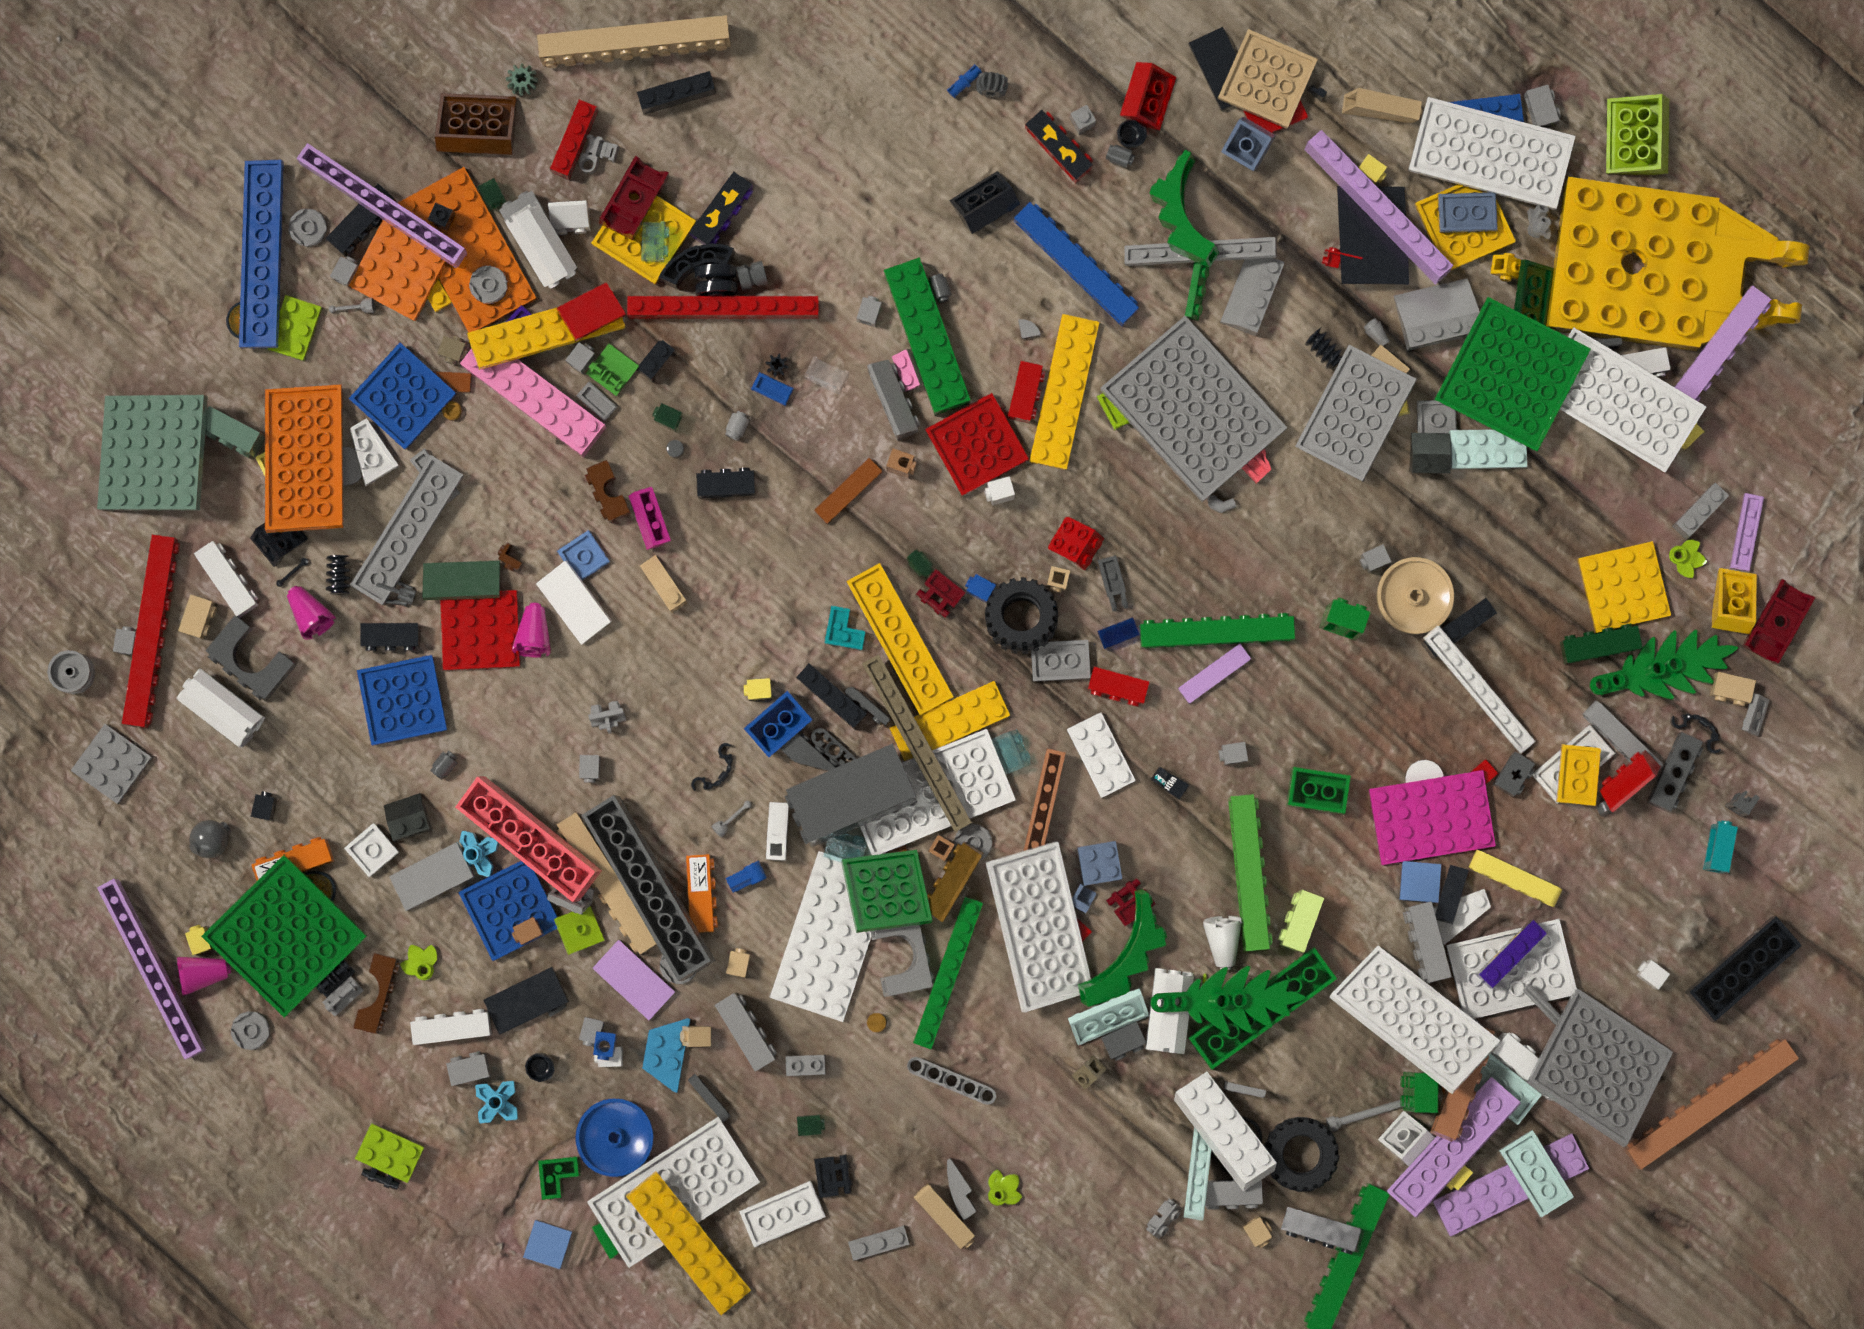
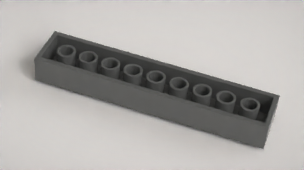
(648, 888)

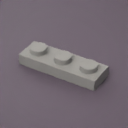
(878, 1243)

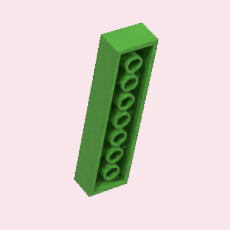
(1249, 872)

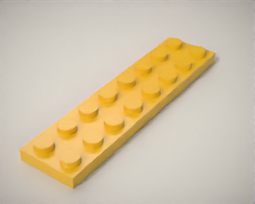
(525, 337)
(1064, 392)
(899, 639)
(688, 1243)

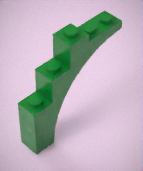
(1171, 195)
(1133, 958)

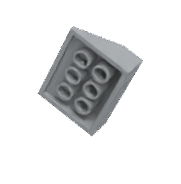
(1436, 313)

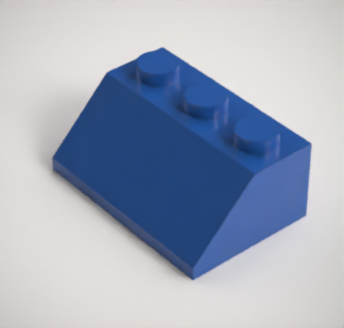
(778, 724)

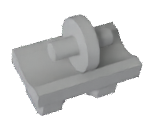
(1539, 222)
(608, 718)

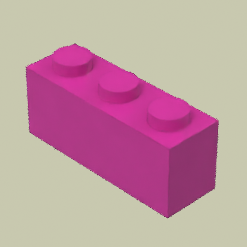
(649, 518)

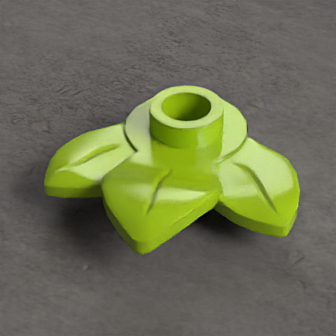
(1689, 558)
(418, 959)
(1005, 1186)

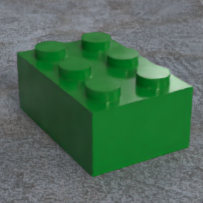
(1318, 790)
(1419, 1093)

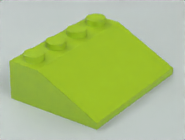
(1637, 135)

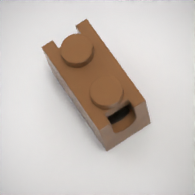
(901, 463)

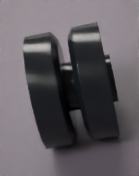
(715, 280)

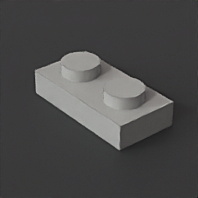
(1755, 714)

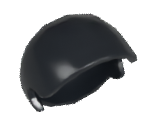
(1131, 134)
(540, 1067)

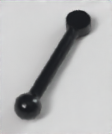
(304, 561)

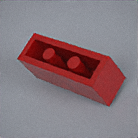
(1026, 392)
(1118, 686)

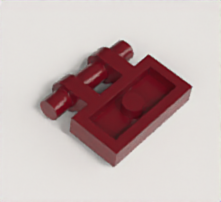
(944, 589)
(1126, 910)

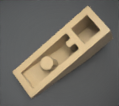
(663, 584)

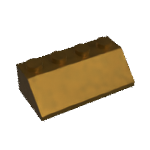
(954, 880)

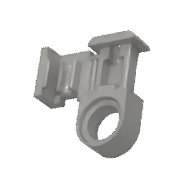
(597, 149)

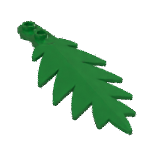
(1666, 667)
(1231, 999)

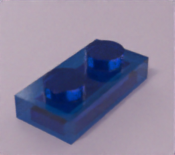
(1118, 633)

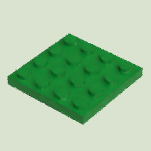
(886, 891)

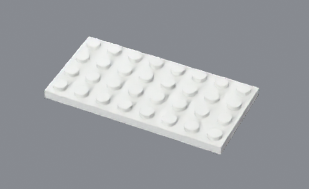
(1491, 153)
(1630, 405)
(973, 774)
(1039, 925)
(823, 947)
(1415, 1019)
(700, 1170)

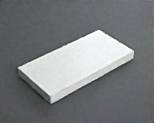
(574, 602)
(1548, 773)
(782, 1213)

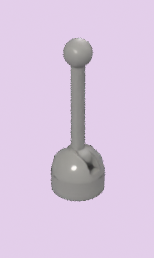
(367, 305)
(721, 827)

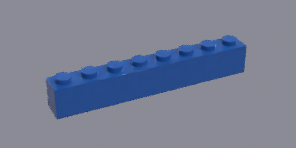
(1076, 264)

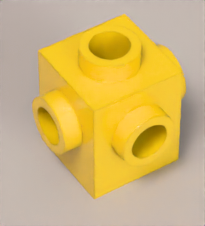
(1506, 266)

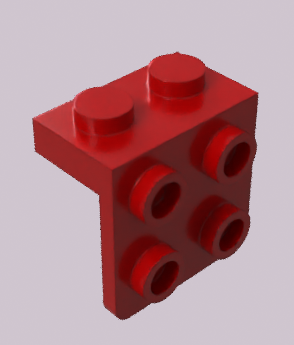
(1076, 542)

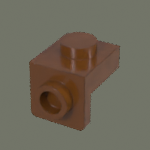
(510, 563)

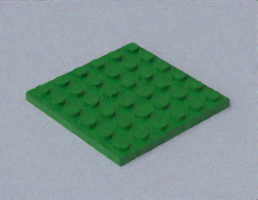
(1512, 374)
(284, 935)

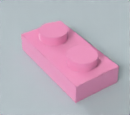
(907, 370)

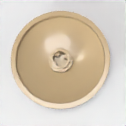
(1415, 595)

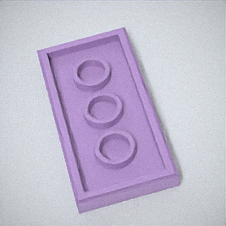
(633, 980)

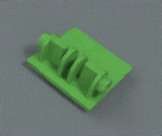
(612, 369)

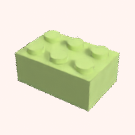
(1300, 921)

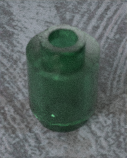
(920, 563)

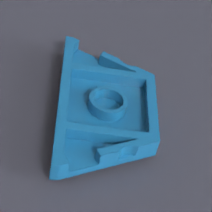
(665, 1054)

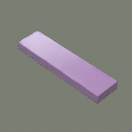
(1746, 532)
(1214, 673)

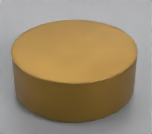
(452, 411)
(876, 1022)

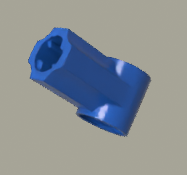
(748, 876)

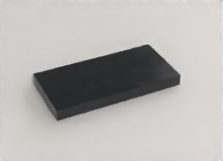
(1215, 58)
(526, 1000)

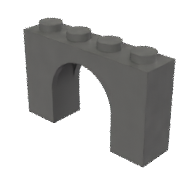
(224, 650)

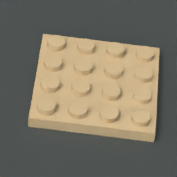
(1267, 78)

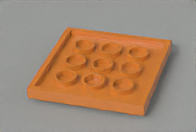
(397, 271)

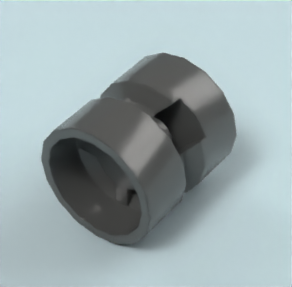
(752, 275)

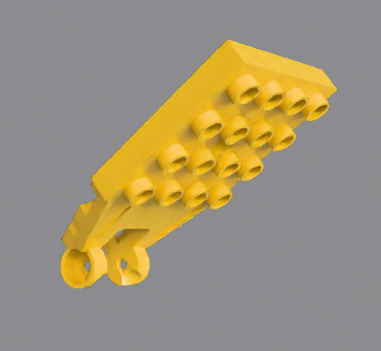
(1691, 262)

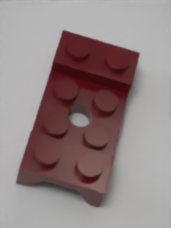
(625, 214)
(1766, 637)

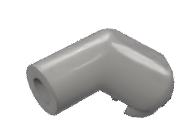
(1220, 506)

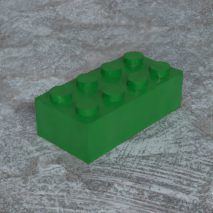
(1345, 619)

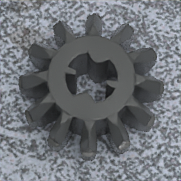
(992, 84)

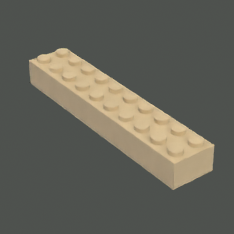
(634, 41)

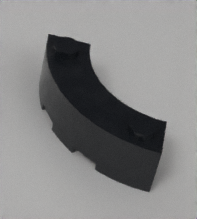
(683, 264)

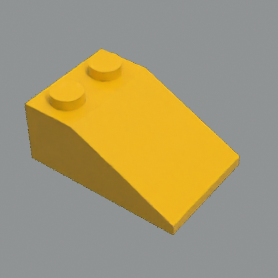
(1734, 601)

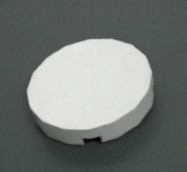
(1423, 770)

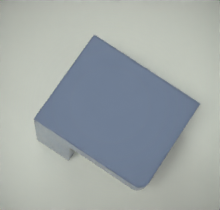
(1083, 898)

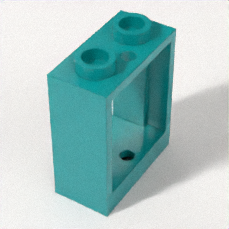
(1720, 847)

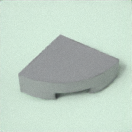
(1028, 329)

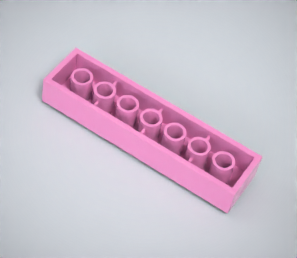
(540, 402)

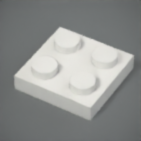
(371, 850)

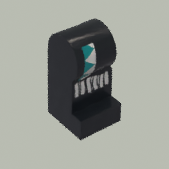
(1169, 783)

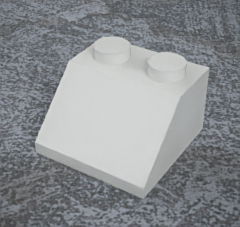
(570, 217)
(1406, 1138)

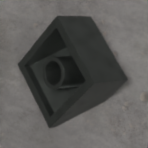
(1430, 453)
(407, 817)

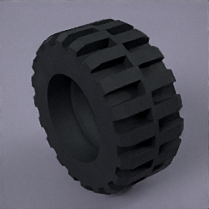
(1021, 591)
(1327, 1147)

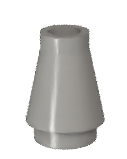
(1375, 331)

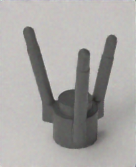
(406, 595)

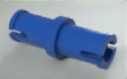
(964, 81)

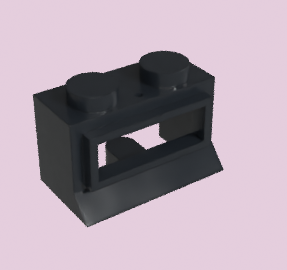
(655, 360)

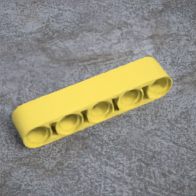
(1515, 878)

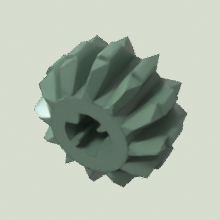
(521, 73)

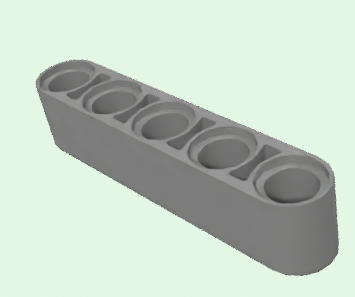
(1614, 731)
(961, 1080)

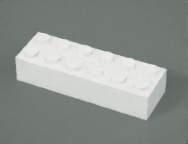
(1225, 1131)

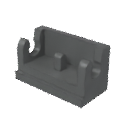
(1742, 806)

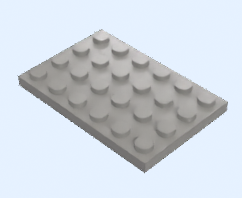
(1356, 413)

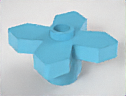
(481, 861)
(488, 1095)

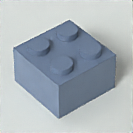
(1248, 143)
(1099, 863)

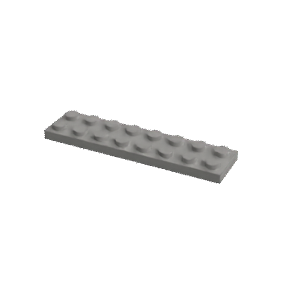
(407, 529)

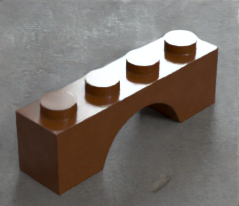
(383, 969)

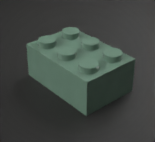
(233, 433)

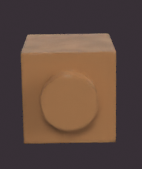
(941, 848)
(527, 931)

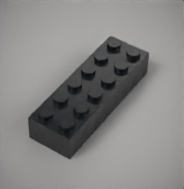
(1743, 968)

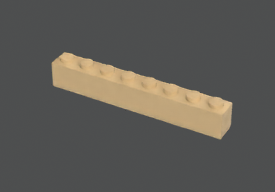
(608, 884)

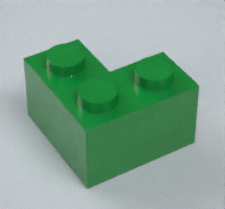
(552, 1172)

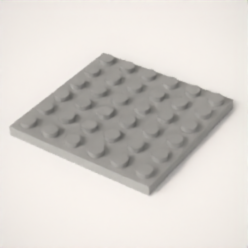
(1600, 1067)

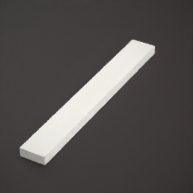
(1479, 689)

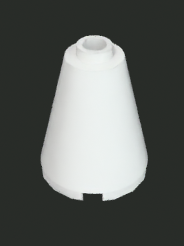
(1223, 939)

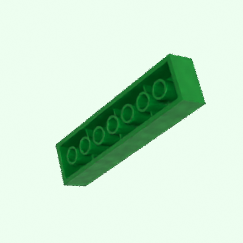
(927, 336)
(1305, 975)

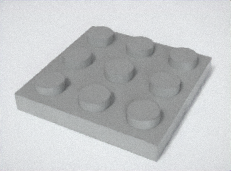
(111, 763)

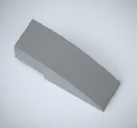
(959, 1189)

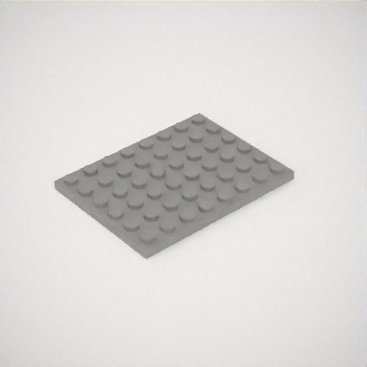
(1193, 408)

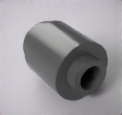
(1120, 156)
(940, 288)
(444, 764)

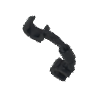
(1703, 721)
(722, 777)

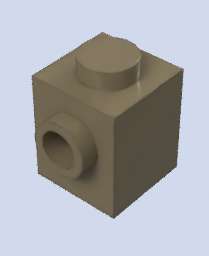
(452, 350)
(1089, 1072)

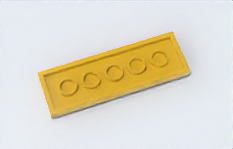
(957, 718)

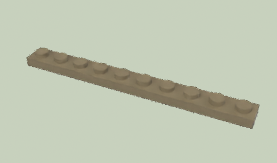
(916, 743)

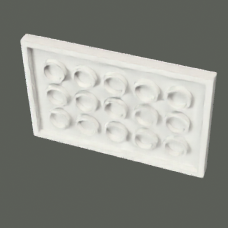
(1543, 967)

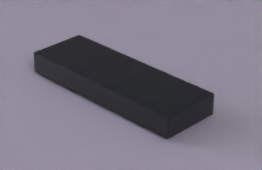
(1451, 894)

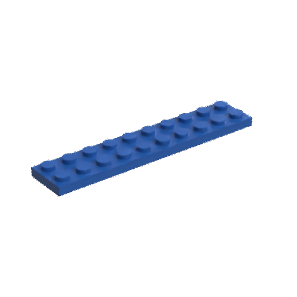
(261, 254)

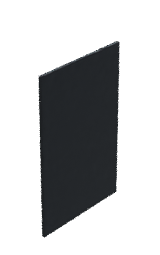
(1360, 236)

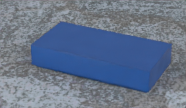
(772, 389)

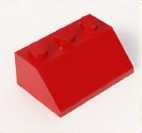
(1148, 95)
(1629, 779)

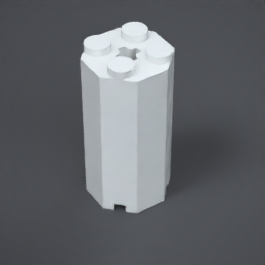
(541, 245)
(220, 708)
(1169, 1029)

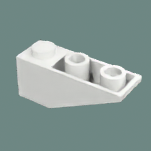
(777, 831)

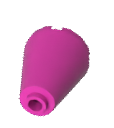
(309, 613)
(532, 634)
(200, 972)

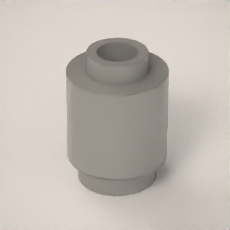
(737, 425)

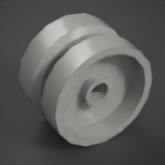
(82, 675)

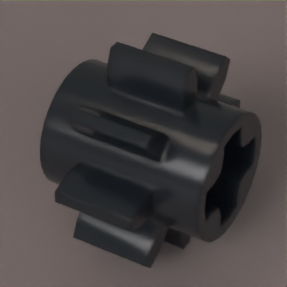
(774, 360)

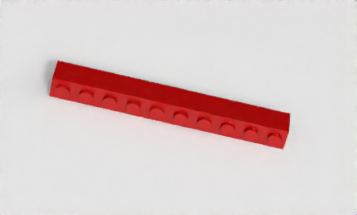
(723, 307)
(150, 630)

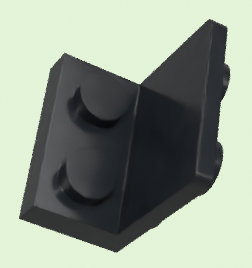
(277, 544)

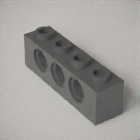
(1693, 748)

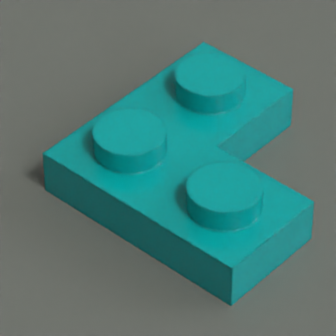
(838, 633)

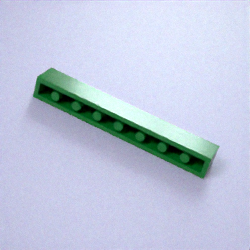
(1217, 631)
(948, 973)
(1344, 1266)

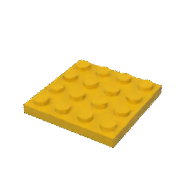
(1463, 246)
(629, 251)
(1624, 586)

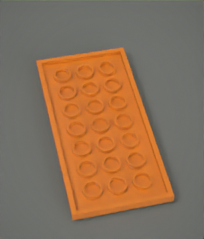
(484, 245)
(303, 458)

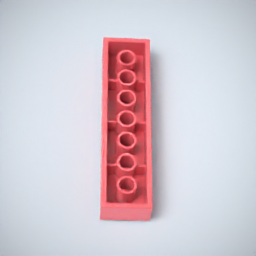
(528, 839)

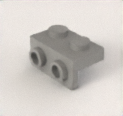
(576, 907)

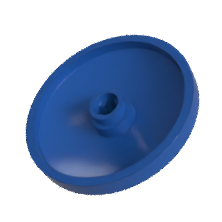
(614, 1137)

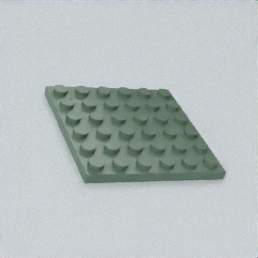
(152, 452)

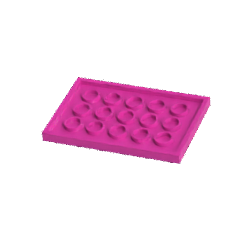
(1432, 817)

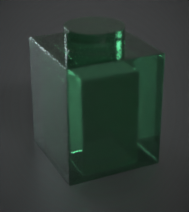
(492, 194)
(667, 417)
(810, 1125)

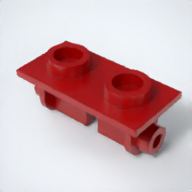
(1333, 257)

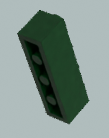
(1601, 644)

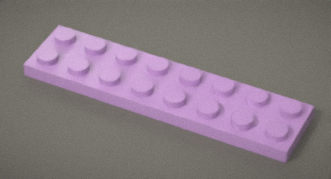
(1444, 1158)
(1501, 1189)

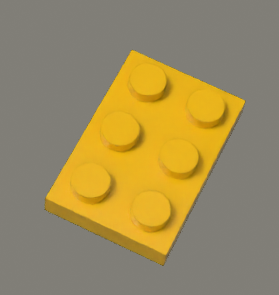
(1578, 775)

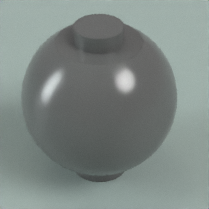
(209, 838)

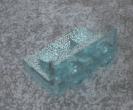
(653, 242)
(1011, 751)
(845, 847)

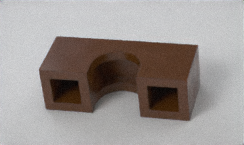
(613, 507)

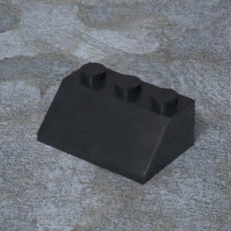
(985, 202)

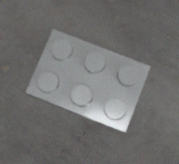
(1061, 661)

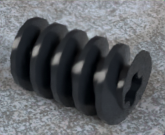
(1324, 348)
(337, 574)

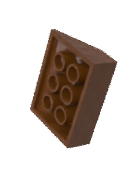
(475, 124)

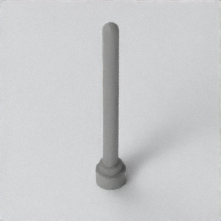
(1335, 1123)

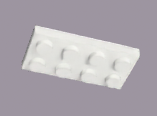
(1101, 755)

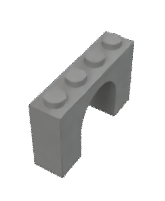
(918, 974)

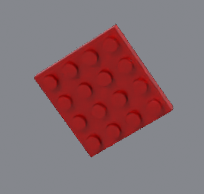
(976, 444)
(480, 632)

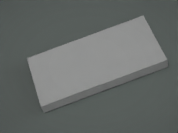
(431, 876)

